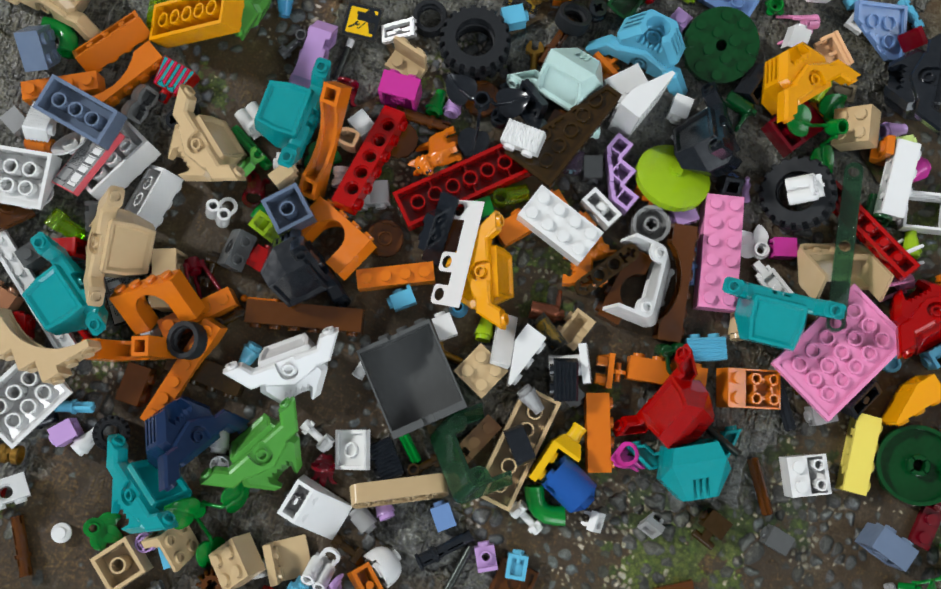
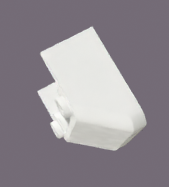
(648, 306)

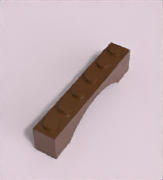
(681, 242)

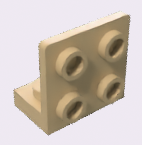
(407, 58)
(175, 544)
(286, 558)

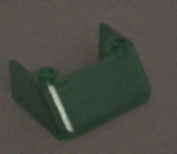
(463, 482)

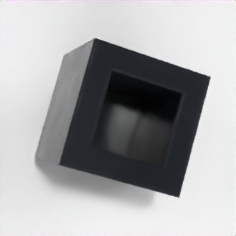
(730, 184)

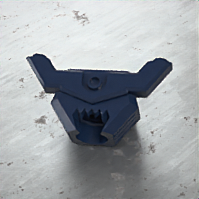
(183, 432)

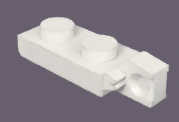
(770, 278)

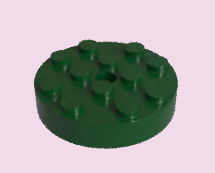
(739, 41)
(895, 464)

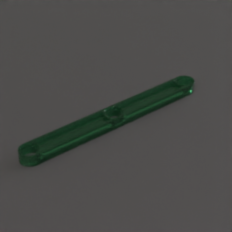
(845, 232)

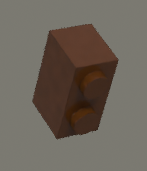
(136, 384)

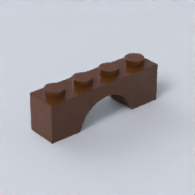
(635, 269)

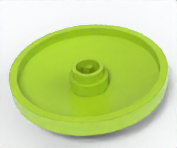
(668, 184)

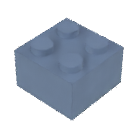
(37, 47)
(288, 209)
(887, 546)

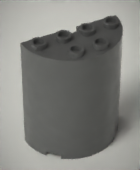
(411, 378)

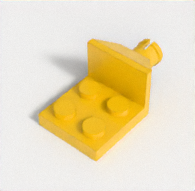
(565, 443)

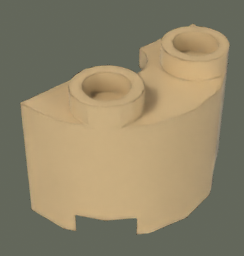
(575, 328)

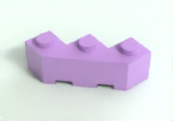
(319, 41)
(619, 173)

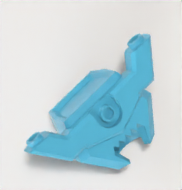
(651, 42)

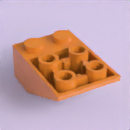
(748, 388)

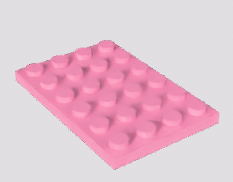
(835, 367)

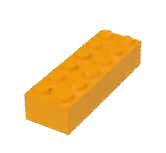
(192, 21)

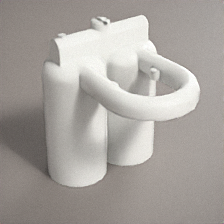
(246, 119)
(804, 188)
(220, 215)
(320, 569)

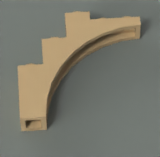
(33, 357)

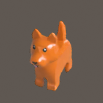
(440, 152)
(598, 252)

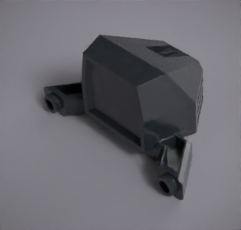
(916, 85)
(707, 139)
(299, 271)

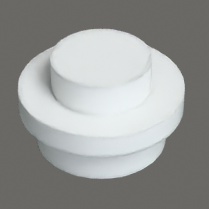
(61, 532)

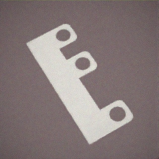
(461, 259)

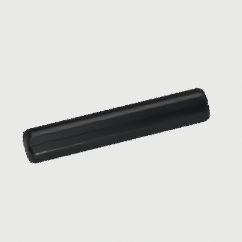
(785, 412)

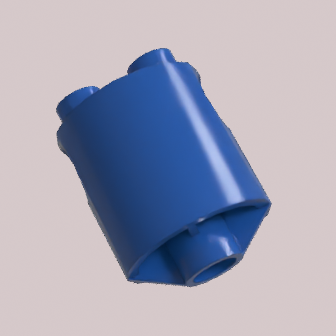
(569, 485)

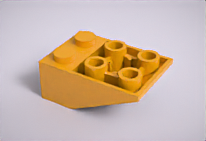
(912, 399)

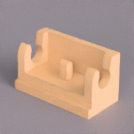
(834, 48)

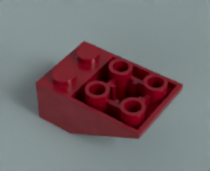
(783, 139)

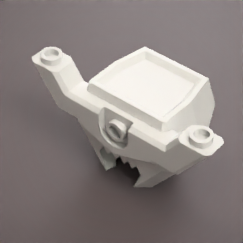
(288, 366)

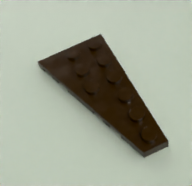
(568, 135)

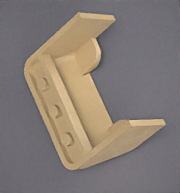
(816, 264)

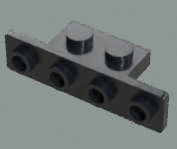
(536, 107)
(437, 227)

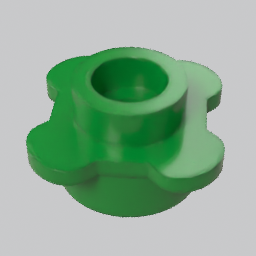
(779, 4)

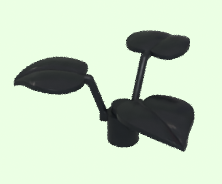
(463, 87)

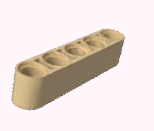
(398, 490)

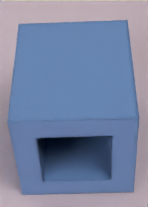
(443, 515)

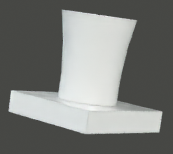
(583, 362)

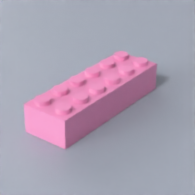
(718, 251)

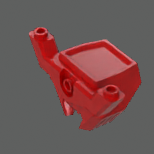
(917, 318)
(677, 410)

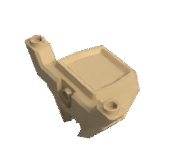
(66, 11)
(204, 143)
(117, 245)

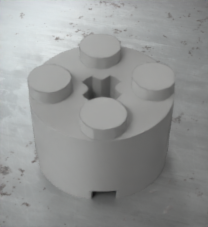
(656, 218)

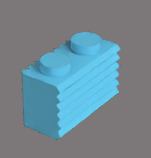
(707, 348)

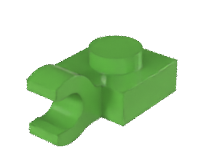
(249, 164)

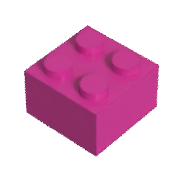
(400, 89)

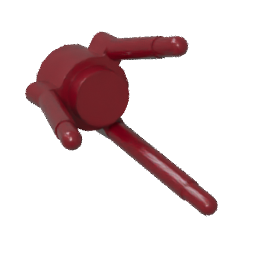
(193, 266)

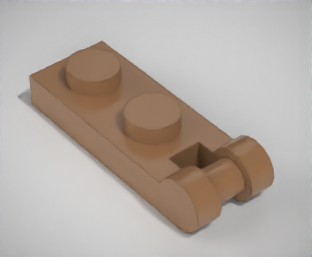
(480, 436)

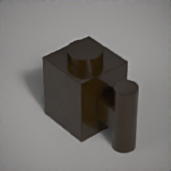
(713, 524)

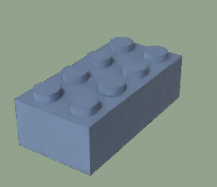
(80, 112)

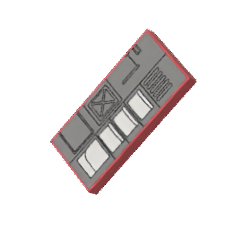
(84, 165)

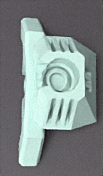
(565, 78)

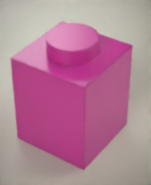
(783, 248)

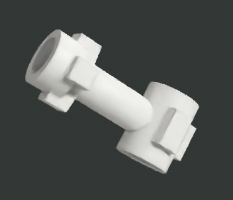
(324, 442)
(519, 510)

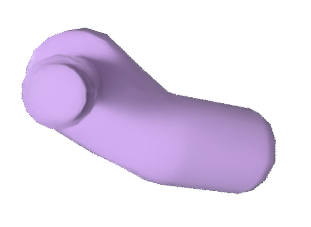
(745, 190)

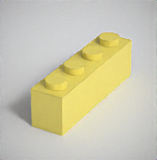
(859, 454)

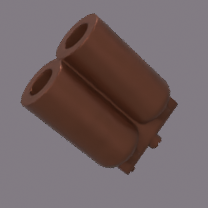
(552, 311)

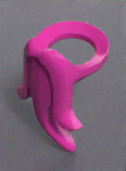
(624, 461)

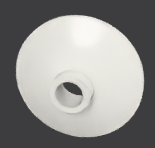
(68, 144)

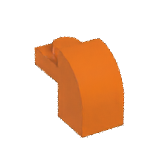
(884, 151)

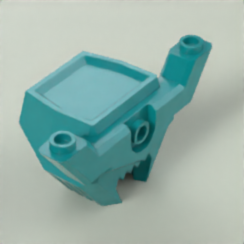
(292, 113)
(59, 293)
(775, 316)
(690, 469)
(137, 490)

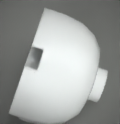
(385, 564)

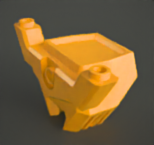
(799, 76)
(489, 274)

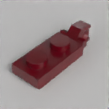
(926, 526)

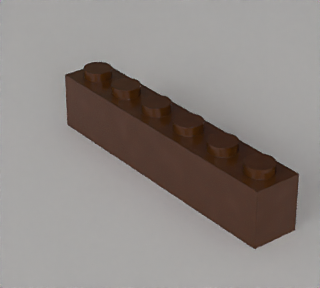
(303, 316)

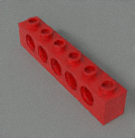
(388, 118)
(881, 243)

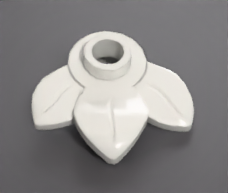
(752, 241)

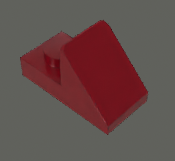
(912, 39)

